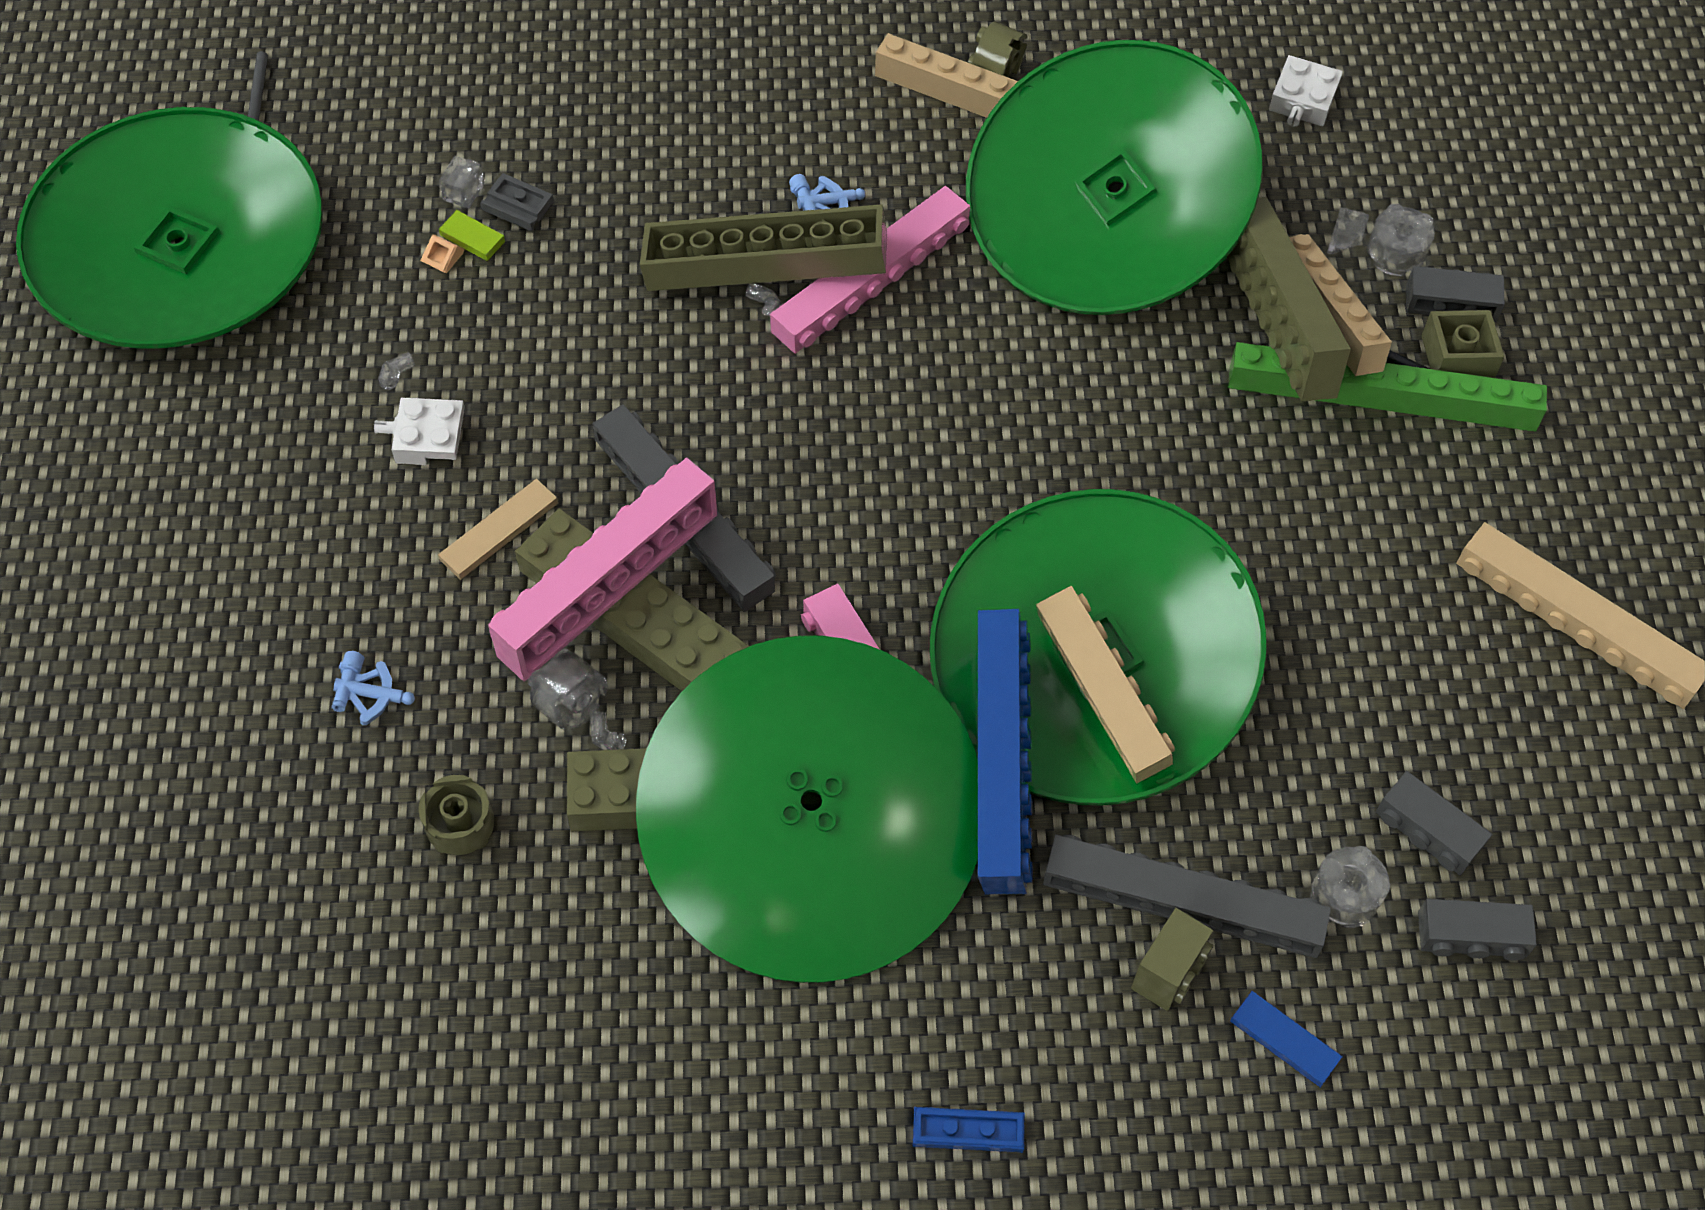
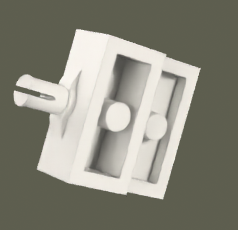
(1305, 91)
(424, 430)

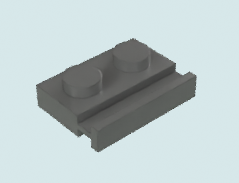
(517, 202)

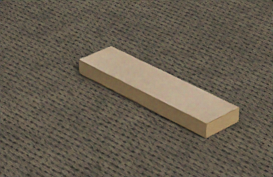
(498, 529)

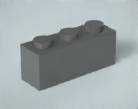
(1453, 290)
(1433, 823)
(1477, 928)

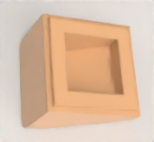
(441, 253)

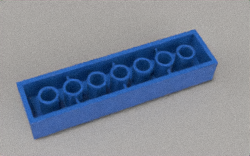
(1002, 757)

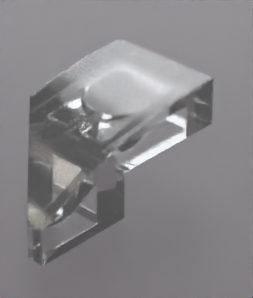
(1348, 230)

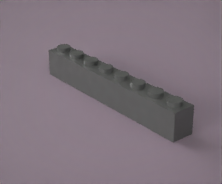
(717, 544)
(1159, 887)

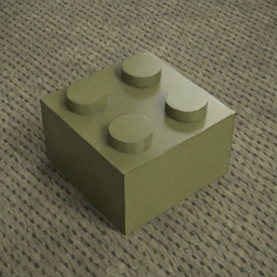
(1463, 342)
(1173, 960)

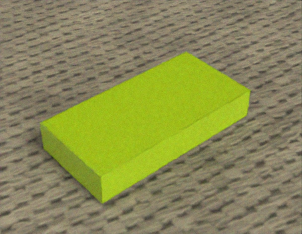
(472, 235)

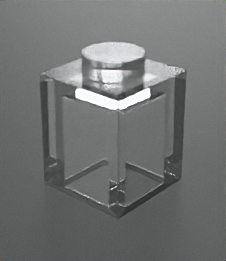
(461, 182)

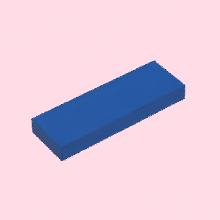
(1286, 1039)
(968, 1129)

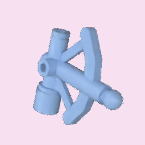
(812, 200)
(351, 686)

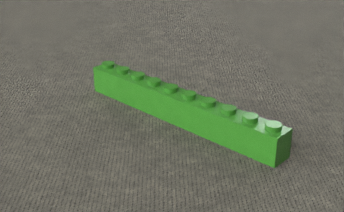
(1405, 390)

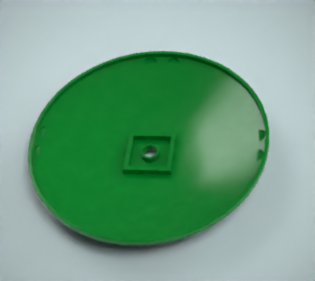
(1100, 118)
(112, 203)
(1170, 607)
(796, 886)

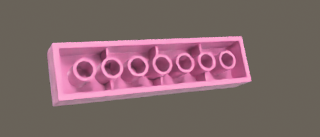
(603, 569)

